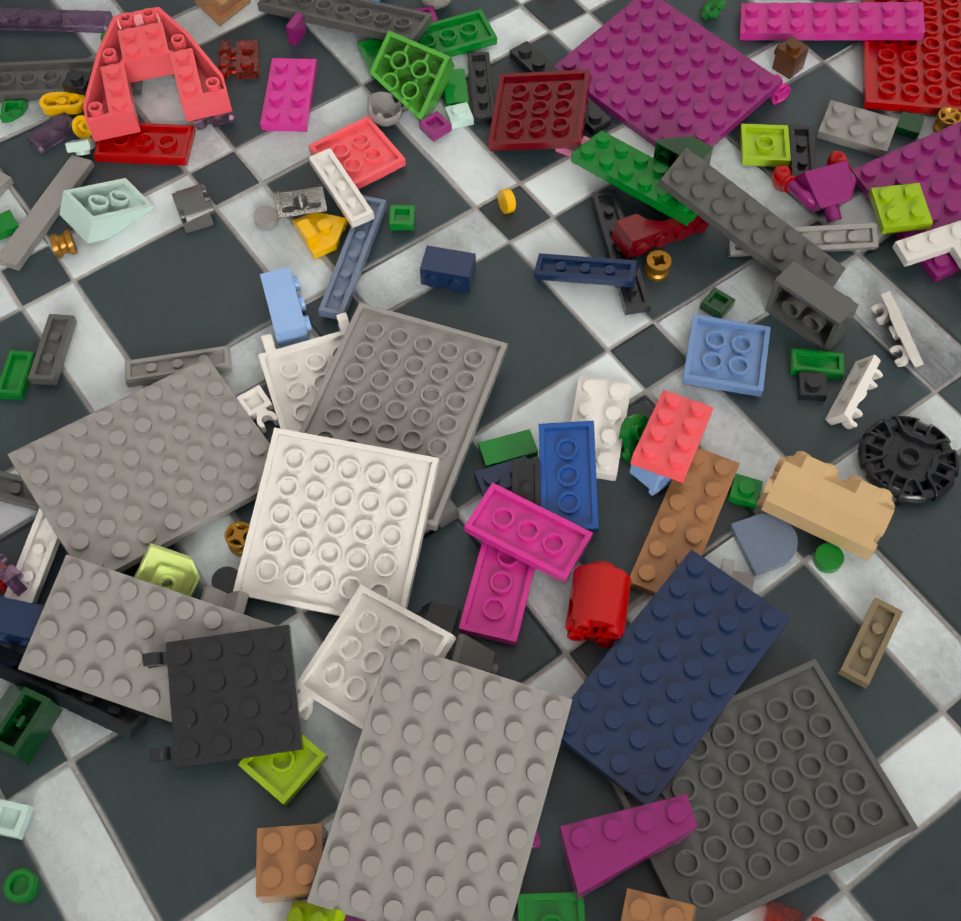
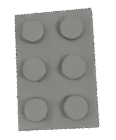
(857, 128)

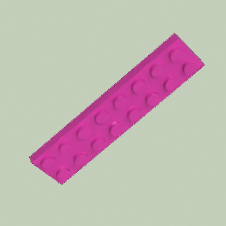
(832, 21)

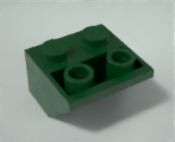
(670, 149)
(25, 722)

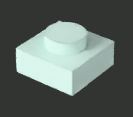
(459, 115)
(80, 146)
(14, 819)

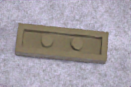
(870, 642)

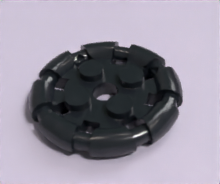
(896, 468)

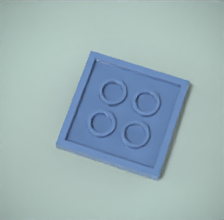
(726, 355)

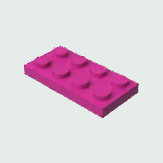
(289, 95)
(528, 532)
(497, 596)

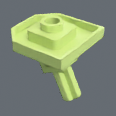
(168, 570)

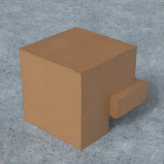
(221, 10)

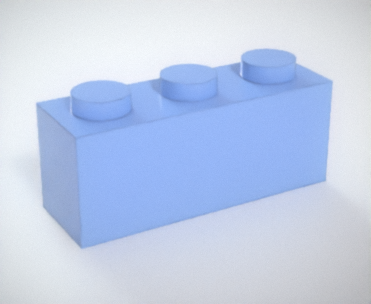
(286, 307)

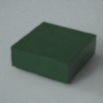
(909, 125)
(717, 303)

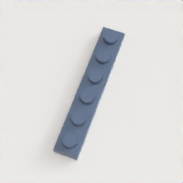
(351, 263)

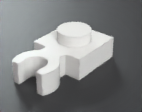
(258, 407)

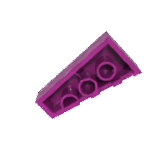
(619, 841)

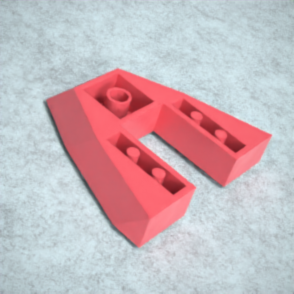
(142, 48)

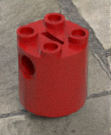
(598, 604)

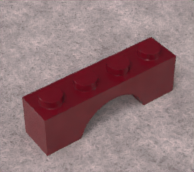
(638, 235)

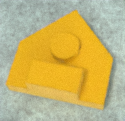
(320, 232)

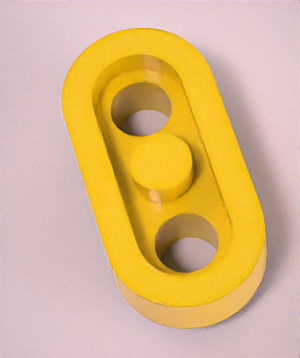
(59, 102)

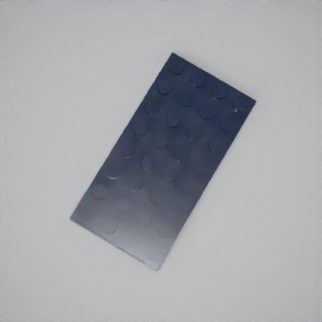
(670, 677)

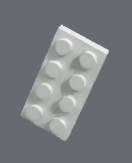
(607, 405)

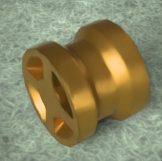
(945, 118)
(63, 244)
(658, 272)
(234, 533)

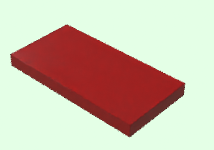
(153, 145)

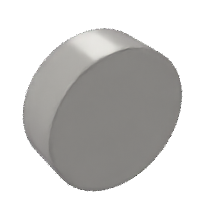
(266, 217)

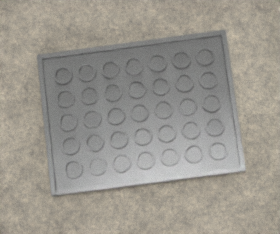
(408, 391)
(146, 468)
(441, 794)

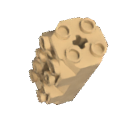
(836, 510)

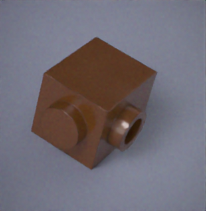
(790, 57)

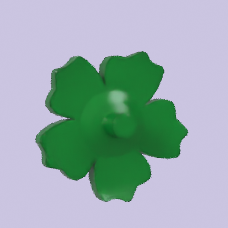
(712, 8)

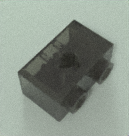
(300, 201)

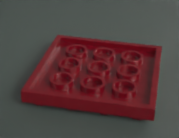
(540, 110)

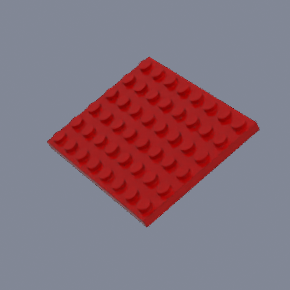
(916, 73)

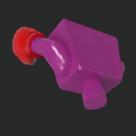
(821, 187)

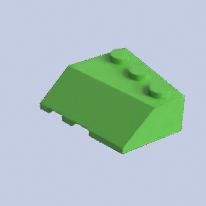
(412, 73)

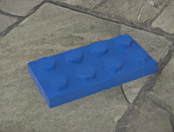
(569, 472)

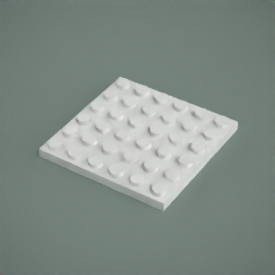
(335, 521)

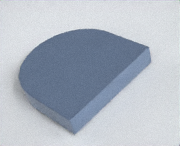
(765, 542)

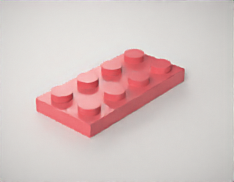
(672, 436)

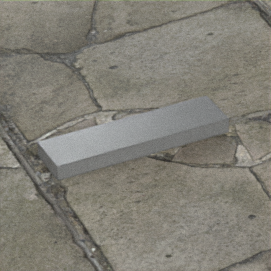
(156, 368)

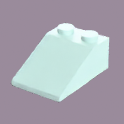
(103, 208)

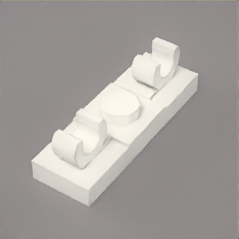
(898, 330)
(854, 391)

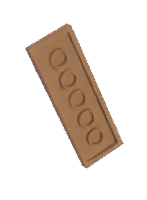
(684, 520)

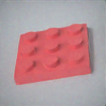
(362, 151)

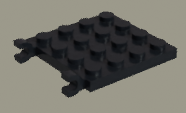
(230, 697)

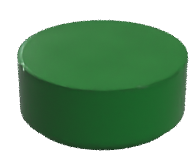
(828, 558)
(21, 885)

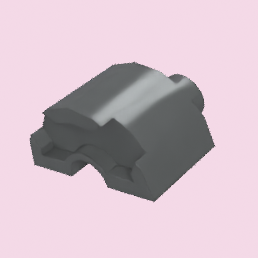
(193, 208)

